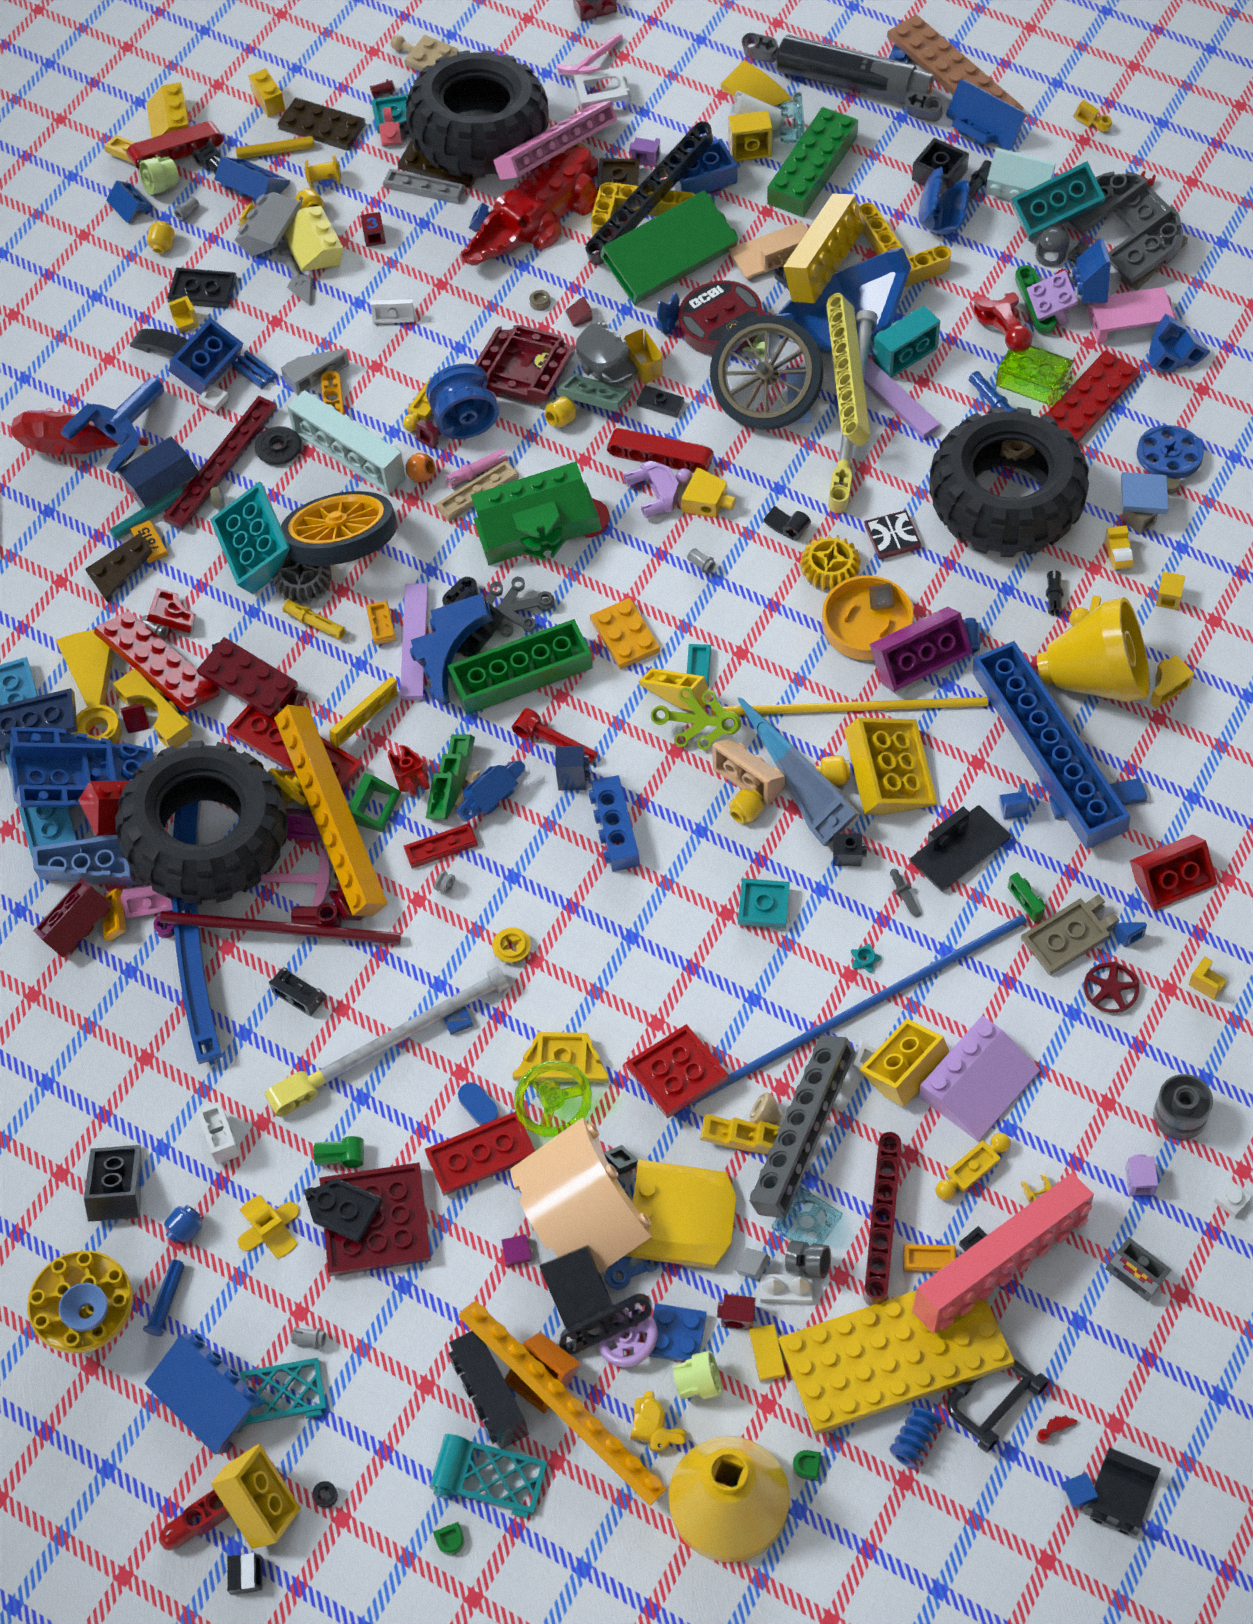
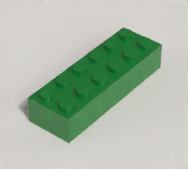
(812, 162)
(520, 666)

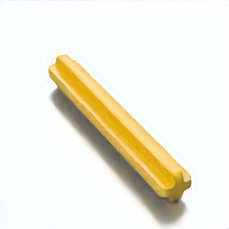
(275, 147)

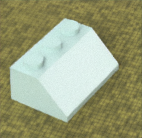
(1016, 173)

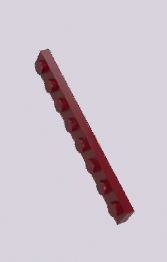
(220, 462)

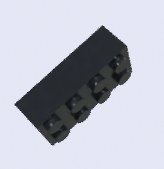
(490, 1391)

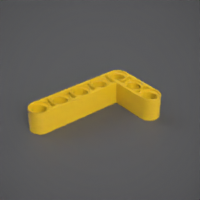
(613, 195)
(882, 239)

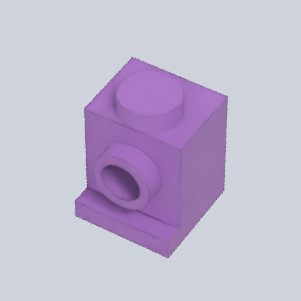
(646, 150)

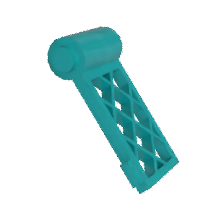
(309, 1410)
(452, 1470)

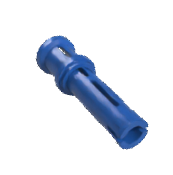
(989, 392)

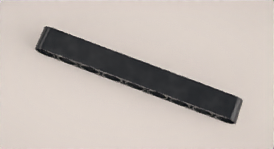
(646, 202)

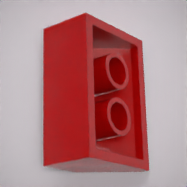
(101, 805)
(1174, 871)

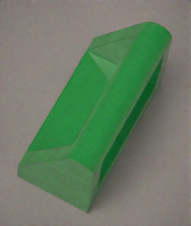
(362, 797)

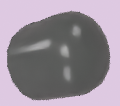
(1053, 240)

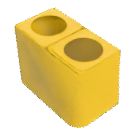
(641, 343)

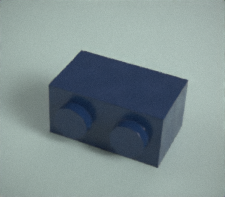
(572, 768)

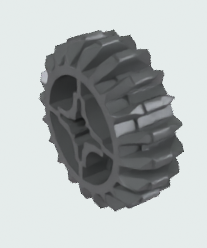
(301, 581)

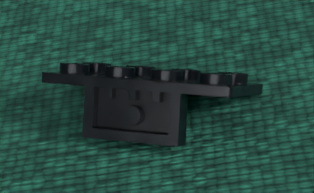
(959, 846)

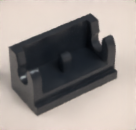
(296, 992)

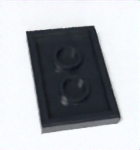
(203, 287)
(576, 1287)

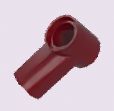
(316, 915)

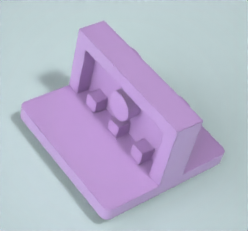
(1053, 297)

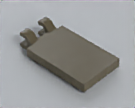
(1069, 934)

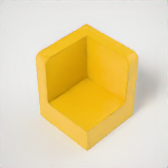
(183, 314)
(1170, 590)
(1206, 980)

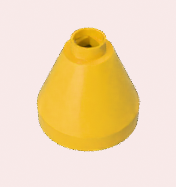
(1100, 655)
(727, 1520)

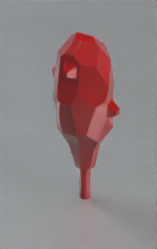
(43, 428)

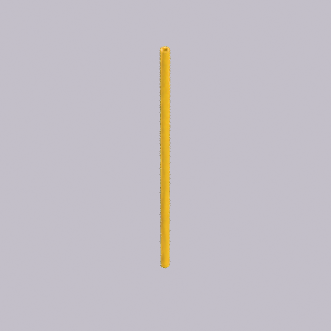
(861, 706)

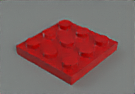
(677, 1071)

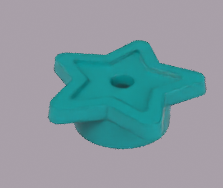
(865, 951)

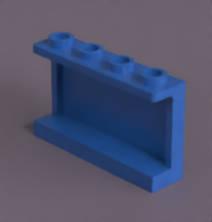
(203, 1392)

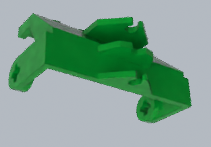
(534, 514)

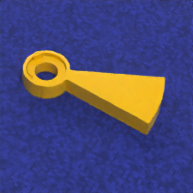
(90, 667)

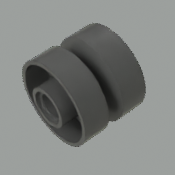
(1183, 1107)

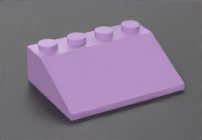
(978, 1079)

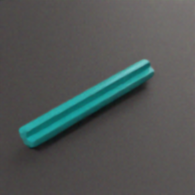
(145, 513)

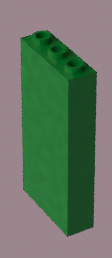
(669, 247)

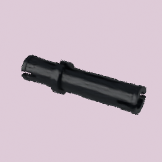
(979, 178)

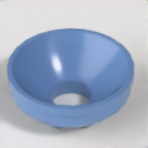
(78, 1297)

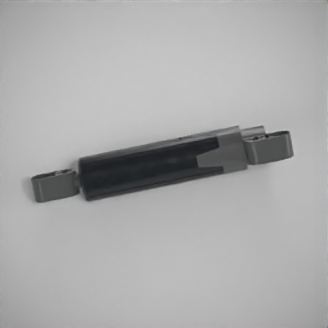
(849, 70)

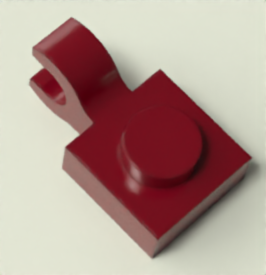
(342, 905)

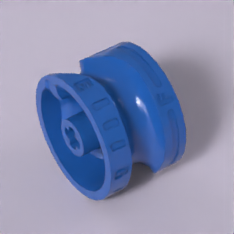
(461, 401)

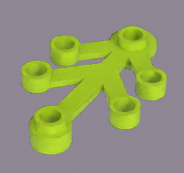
(699, 719)

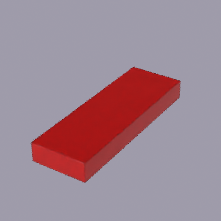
(440, 845)

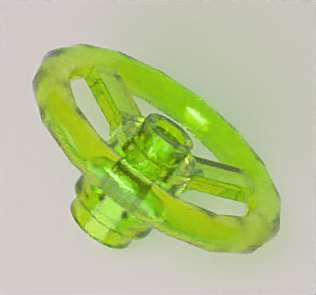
(552, 1097)

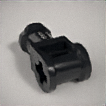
(207, 157)

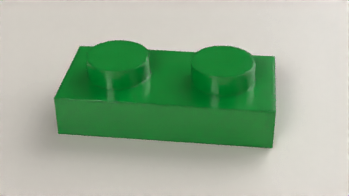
(1022, 892)

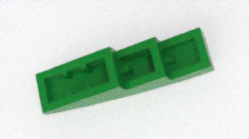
(451, 776)

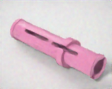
(467, 472)

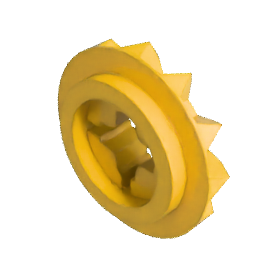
(515, 936)

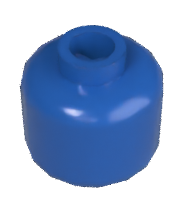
(183, 1224)

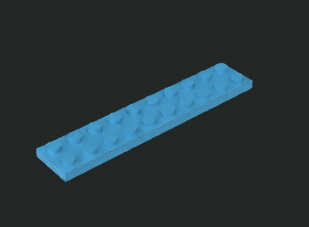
(40, 824)

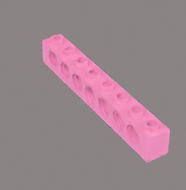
(555, 140)

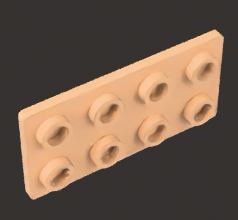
(767, 251)

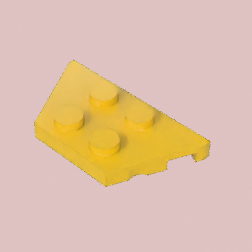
(567, 1047)

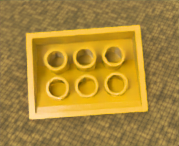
(889, 765)

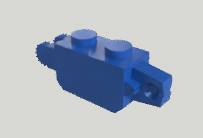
(489, 789)

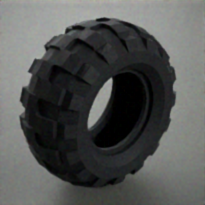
(469, 84)
(999, 521)
(190, 776)

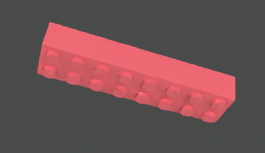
(1002, 1254)

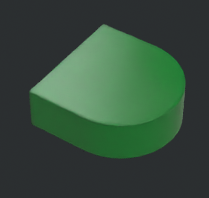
(807, 1464)
(449, 1539)

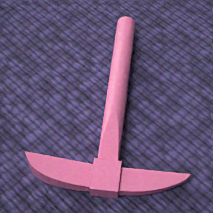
(584, 66)
(320, 879)

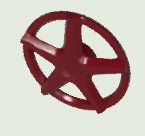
(1111, 987)

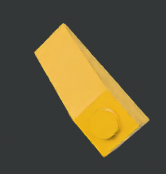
(669, 684)

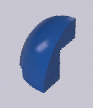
(1175, 346)

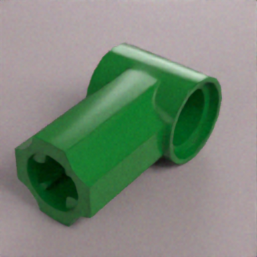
(346, 1152)

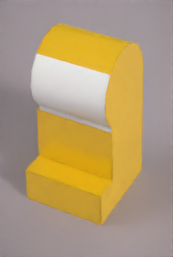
(1119, 547)

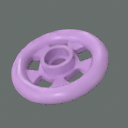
(641, 1350)

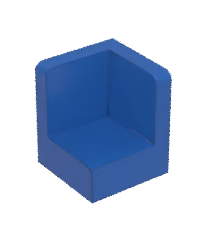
(1015, 804)

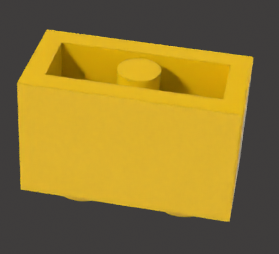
(266, 92)

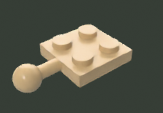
(424, 52)

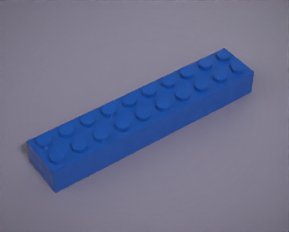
(1051, 745)

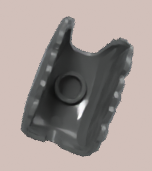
(604, 354)

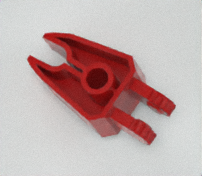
(409, 770)

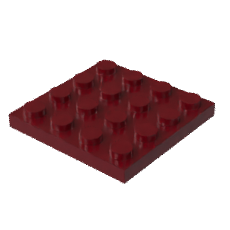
(397, 1231)

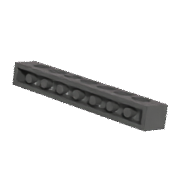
(802, 1127)

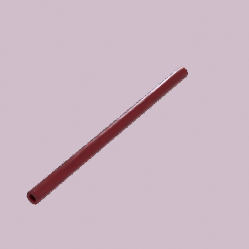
(280, 927)

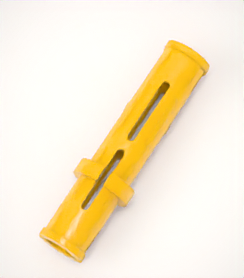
(306, 615)

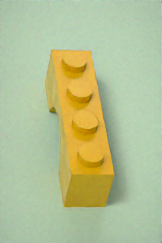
(169, 726)

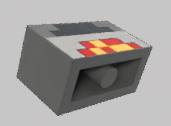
(1138, 1269)

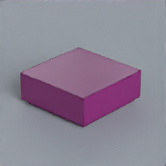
(516, 1250)

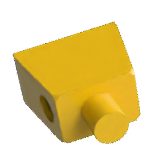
(706, 495)

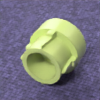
(158, 174)
(698, 1376)

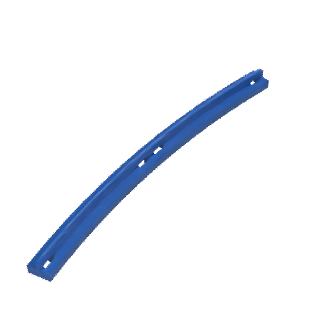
(190, 953)

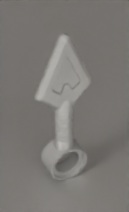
(299, 284)

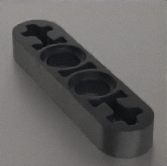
(603, 1320)

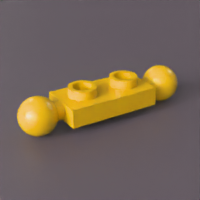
(417, 410)
(973, 1166)

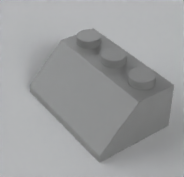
(267, 223)

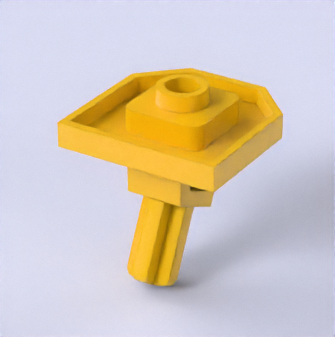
(290, 786)

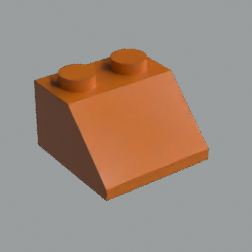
(556, 1362)

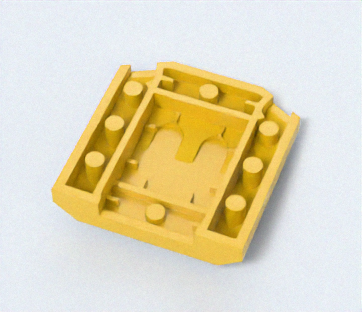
(688, 1213)

